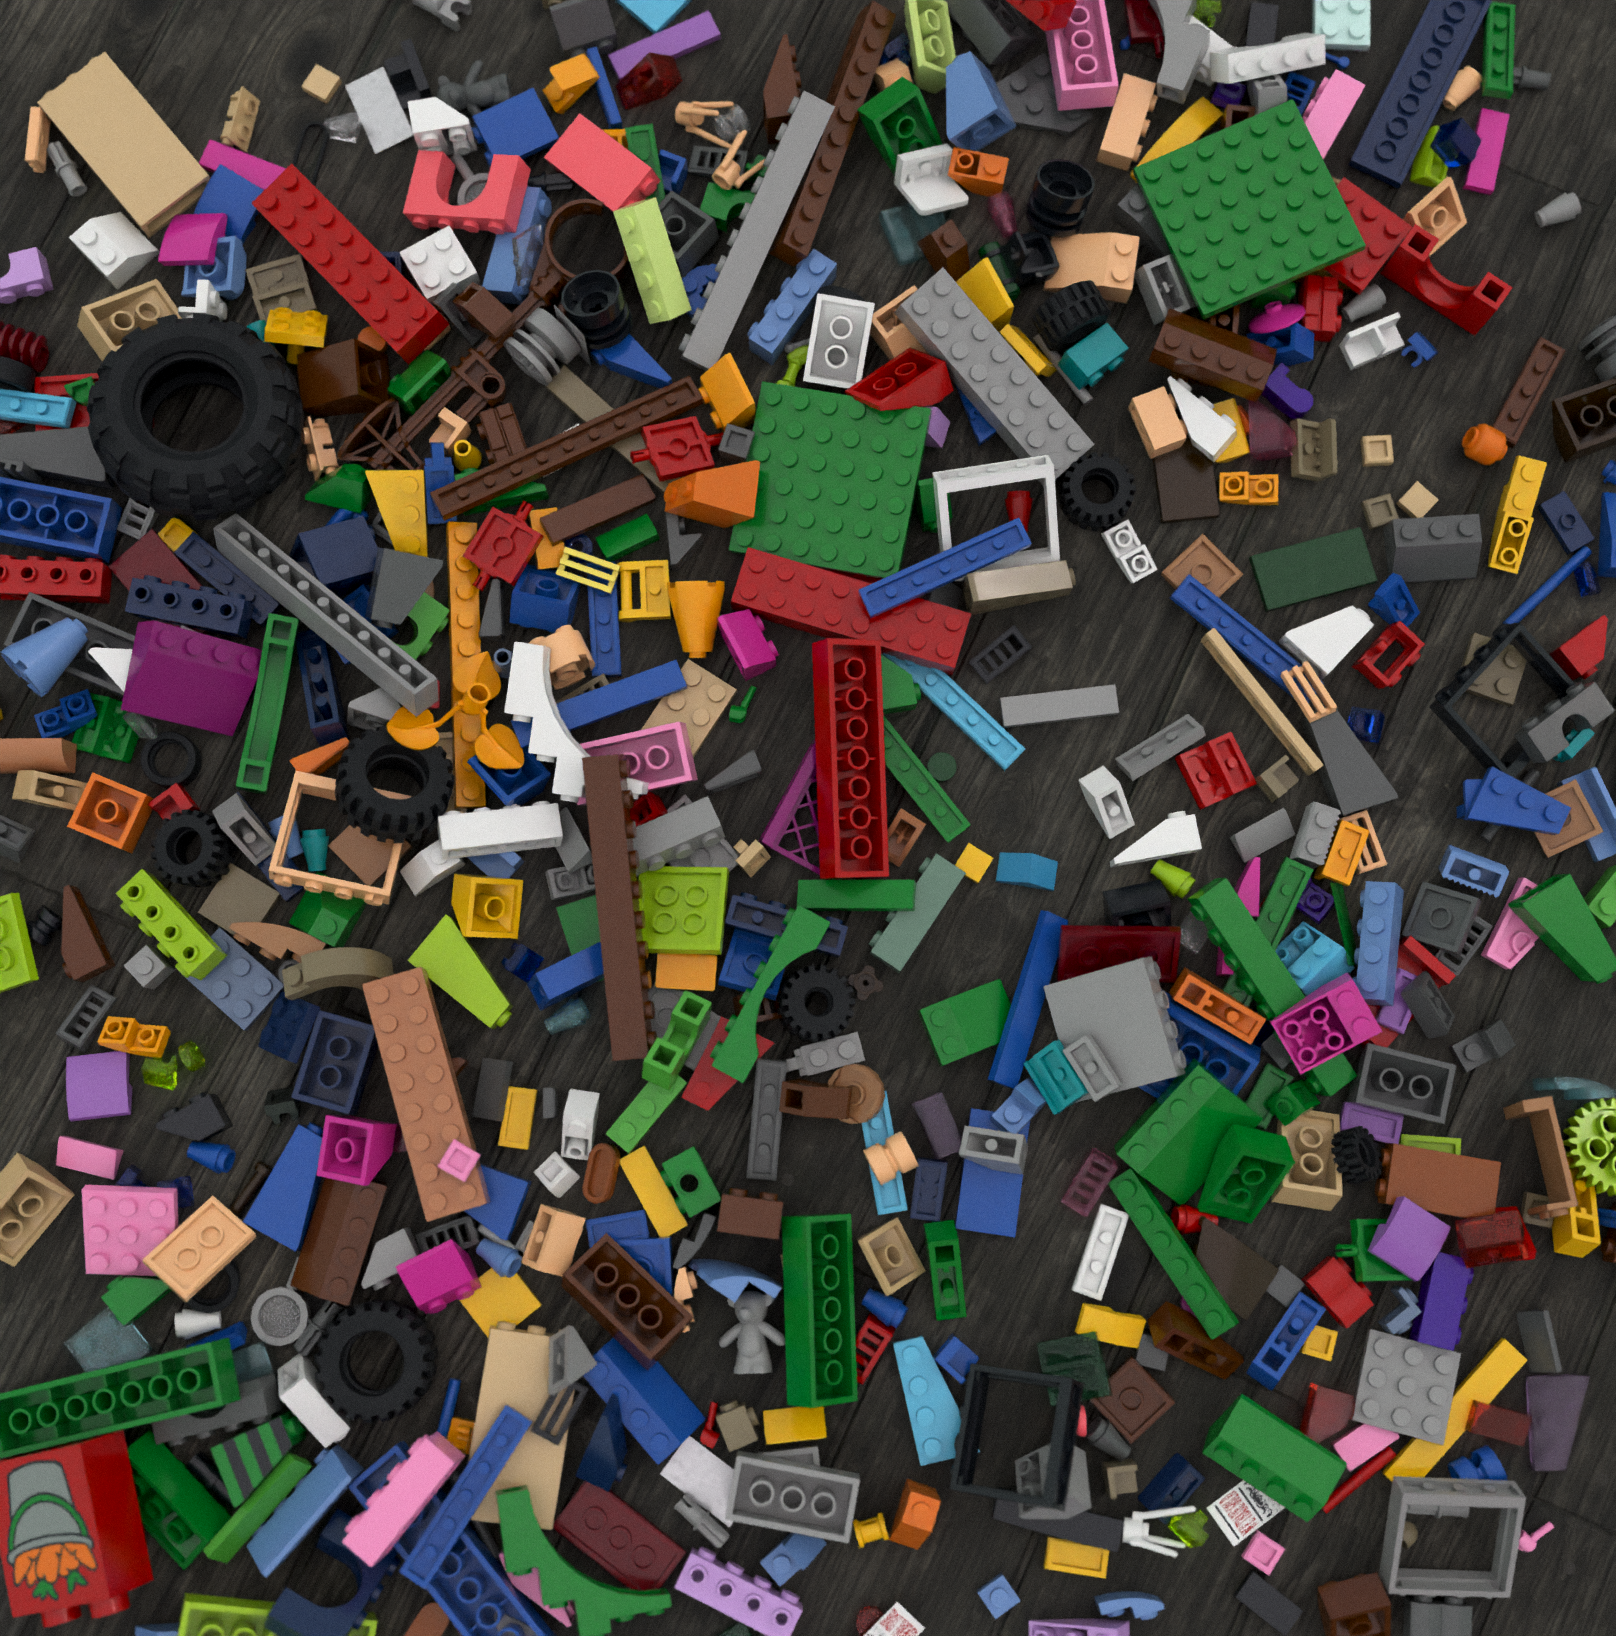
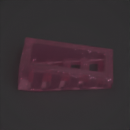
(1105, 1161)

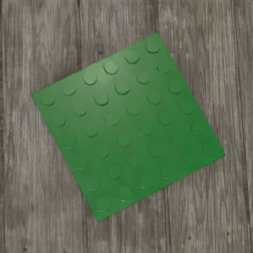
(1248, 209)
(833, 480)

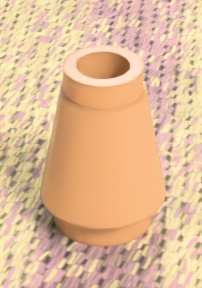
(1462, 87)

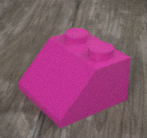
(746, 643)
(354, 1148)
(439, 1276)

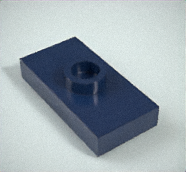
(1565, 522)
(928, 1189)

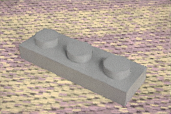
(1160, 747)

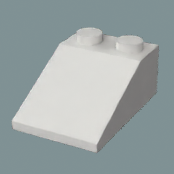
(838, 341)

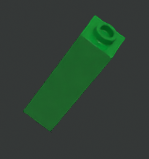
(1567, 927)

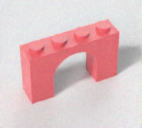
(493, 210)

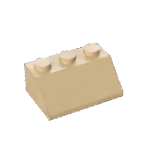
(27, 1205)

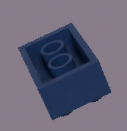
(336, 1063)

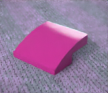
(192, 239)

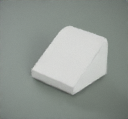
(556, 1175)

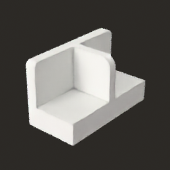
(1372, 341)

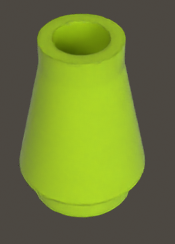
(1174, 879)

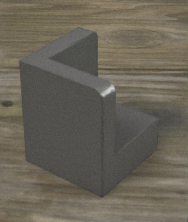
(736, 444)

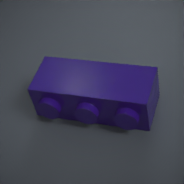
(1442, 1302)

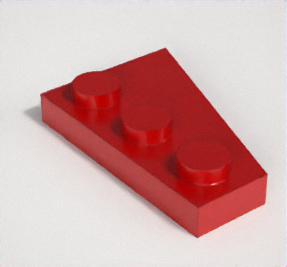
(708, 1083)

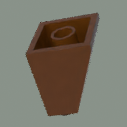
(343, 379)

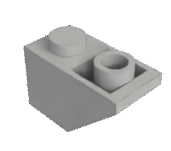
(387, 1255)

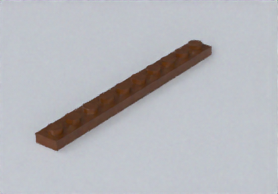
(565, 448)

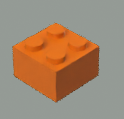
(111, 813)

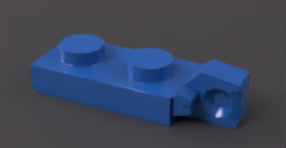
(438, 473)

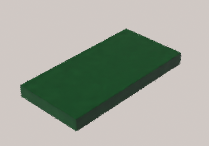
(1313, 569)

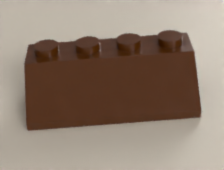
(1213, 355)
(338, 1239)
(626, 1301)

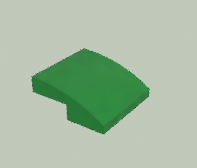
(107, 733)

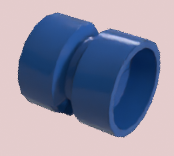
(1481, 1465)

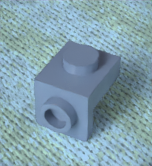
(1400, 1317)

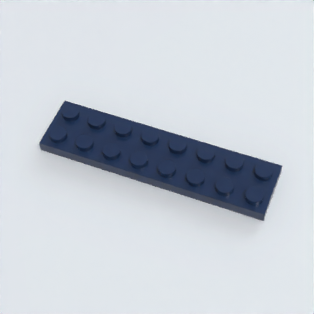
(1417, 88)

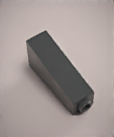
(58, 455)
(1348, 771)

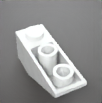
(1205, 428)

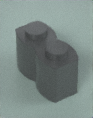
(1436, 1616)

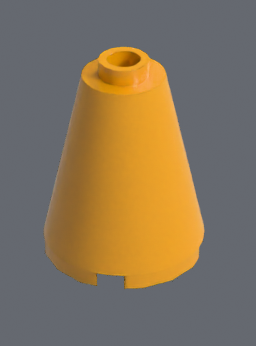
(696, 612)

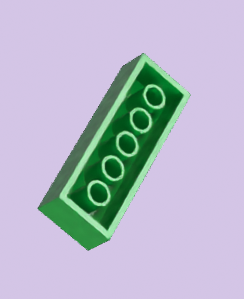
(819, 1310)

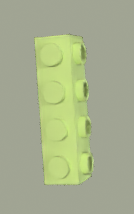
(652, 260)

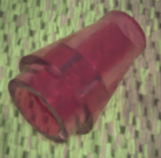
(1003, 213)

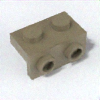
(1315, 449)

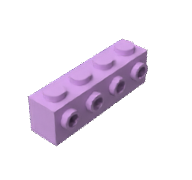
(738, 1594)

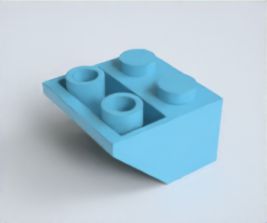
(1312, 958)

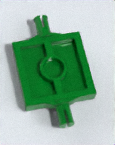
(1367, 1266)

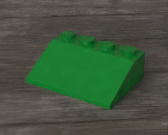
(1181, 1132)

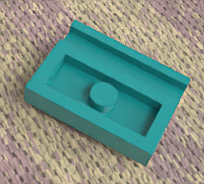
(1055, 1077)

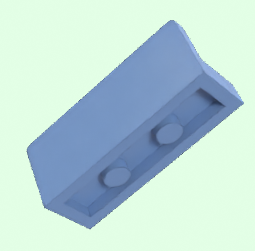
(1597, 795)

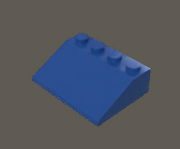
(1212, 1046)

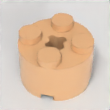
(567, 657)

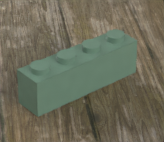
(908, 927)

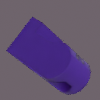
(1286, 395)

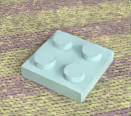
(1343, 23)

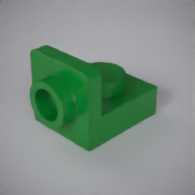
(1293, 1102)

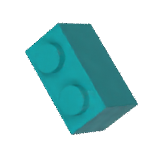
(1093, 356)

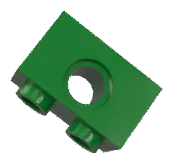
(690, 1163)

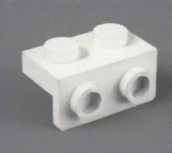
(207, 302)

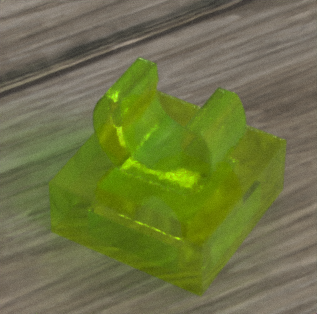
(1207, 8)
(160, 1073)
(1189, 1528)

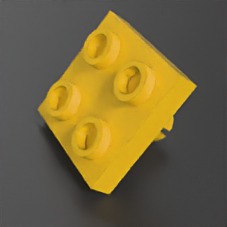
(296, 330)

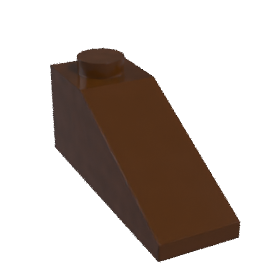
(82, 943)
(1185, 1338)

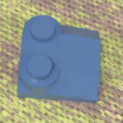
(225, 275)

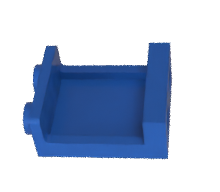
(515, 127)

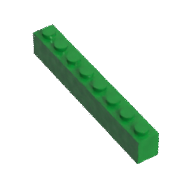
(1260, 970)

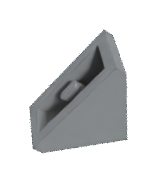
(567, 1359)

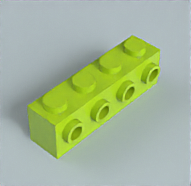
(171, 925)

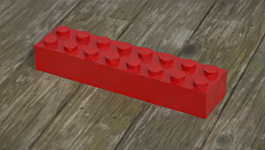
(350, 263)
(832, 608)
(850, 758)

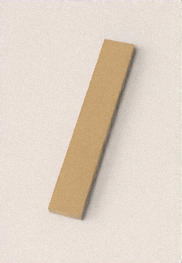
(1261, 702)

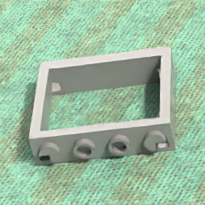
(1460, 1493)

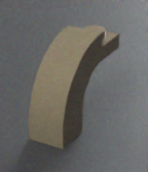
(335, 968)

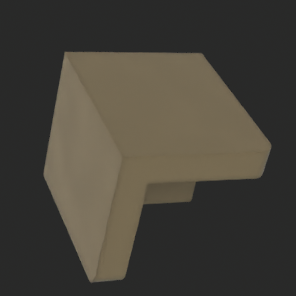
(1277, 779)
(1119, 1477)

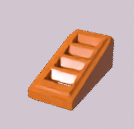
(320, 759)

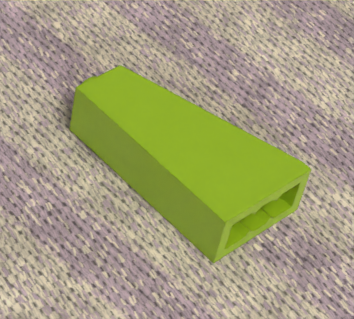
(462, 973)

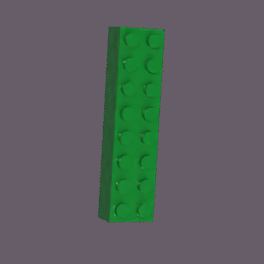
(117, 1397)

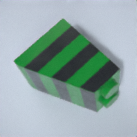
(254, 1454)

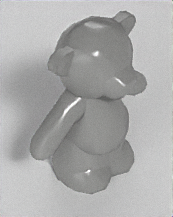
(752, 1333)

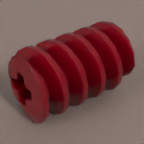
(24, 347)

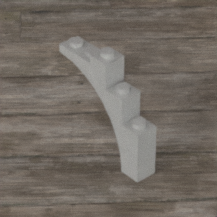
(1183, 50)

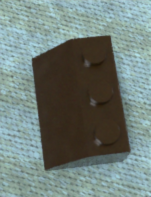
(1585, 420)

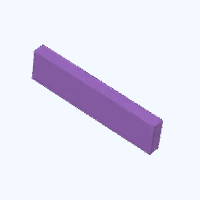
(672, 42)

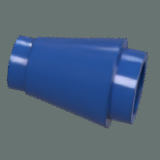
(212, 1155)
(885, 1308)

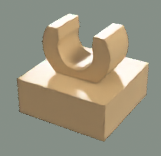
(751, 857)

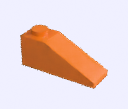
(1216, 1005)

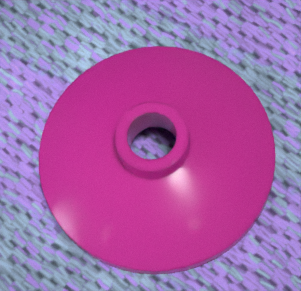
(1276, 317)

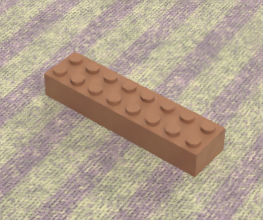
(424, 1089)

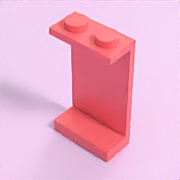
(601, 165)

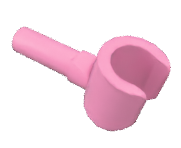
(1528, 1542)

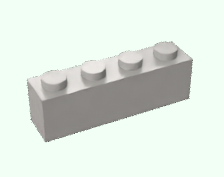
(677, 835)

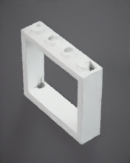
(999, 474)

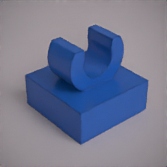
(1422, 347)

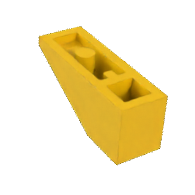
(1579, 1230)

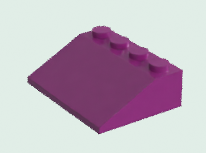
(189, 677)

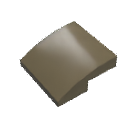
(281, 285)

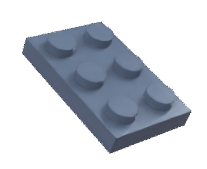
(239, 983)

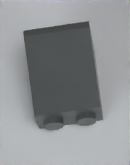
(397, 585)

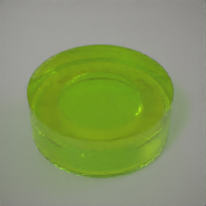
(191, 1056)

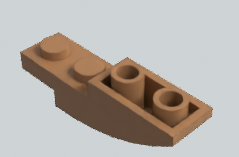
(277, 939)

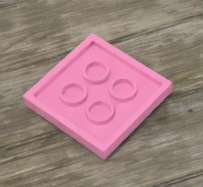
(125, 1226)

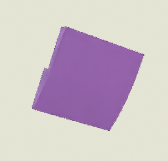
(98, 1085)
(1409, 1239)

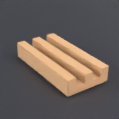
(37, 139)
(1297, 672)
(1381, 861)

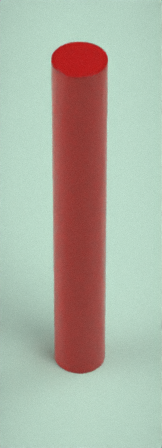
(1359, 1478)

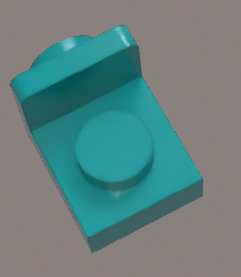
(1577, 740)

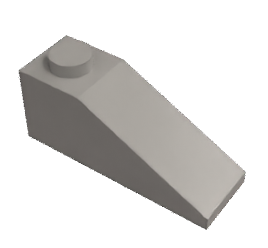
(1266, 92)

